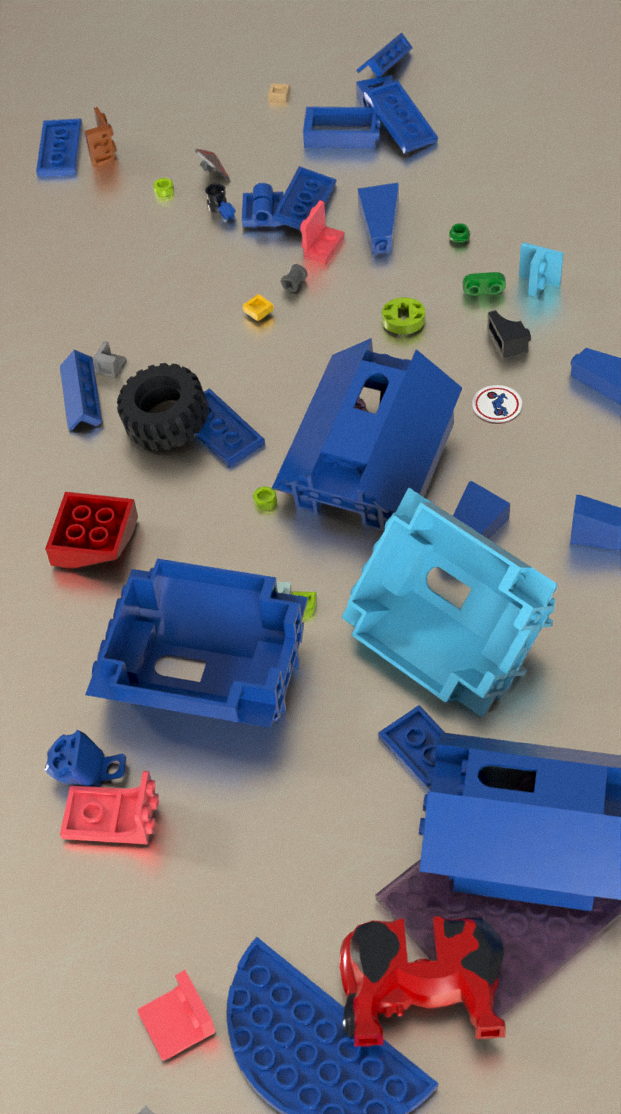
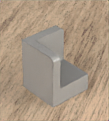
(108, 363)

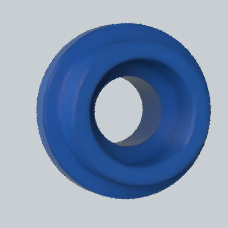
(226, 211)

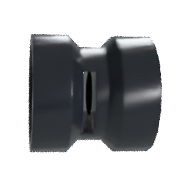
(215, 195)

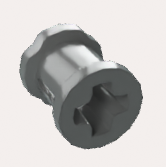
(296, 275)

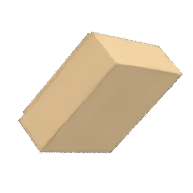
(279, 92)

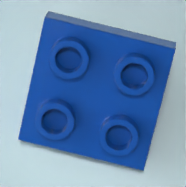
(260, 206)

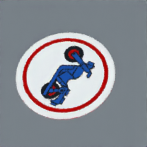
(497, 403)

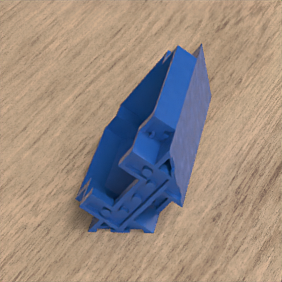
(366, 457)
(207, 616)
(519, 844)

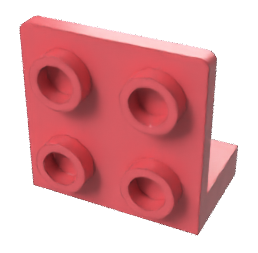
(318, 240)
(177, 1018)

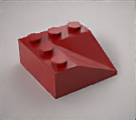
(90, 529)

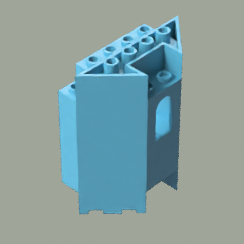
(446, 649)

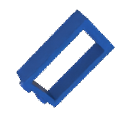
(340, 117)

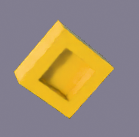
(258, 307)

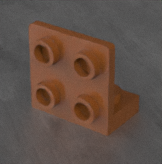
(99, 141)

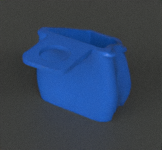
(80, 762)

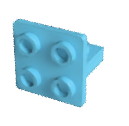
(540, 267)

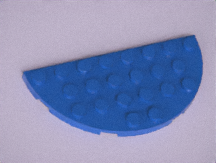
(297, 1051)

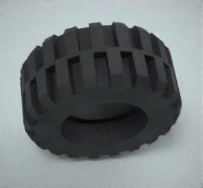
(166, 427)

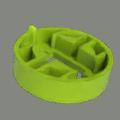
(410, 325)

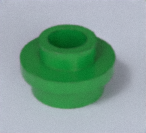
(459, 233)

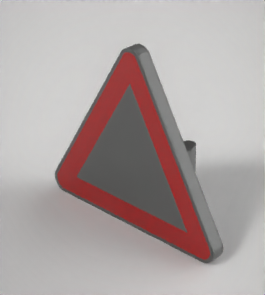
(211, 161)

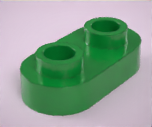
(484, 283)

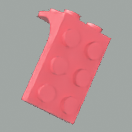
(111, 813)

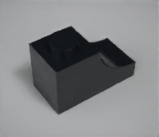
(508, 335)

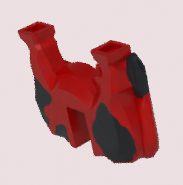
(383, 982)

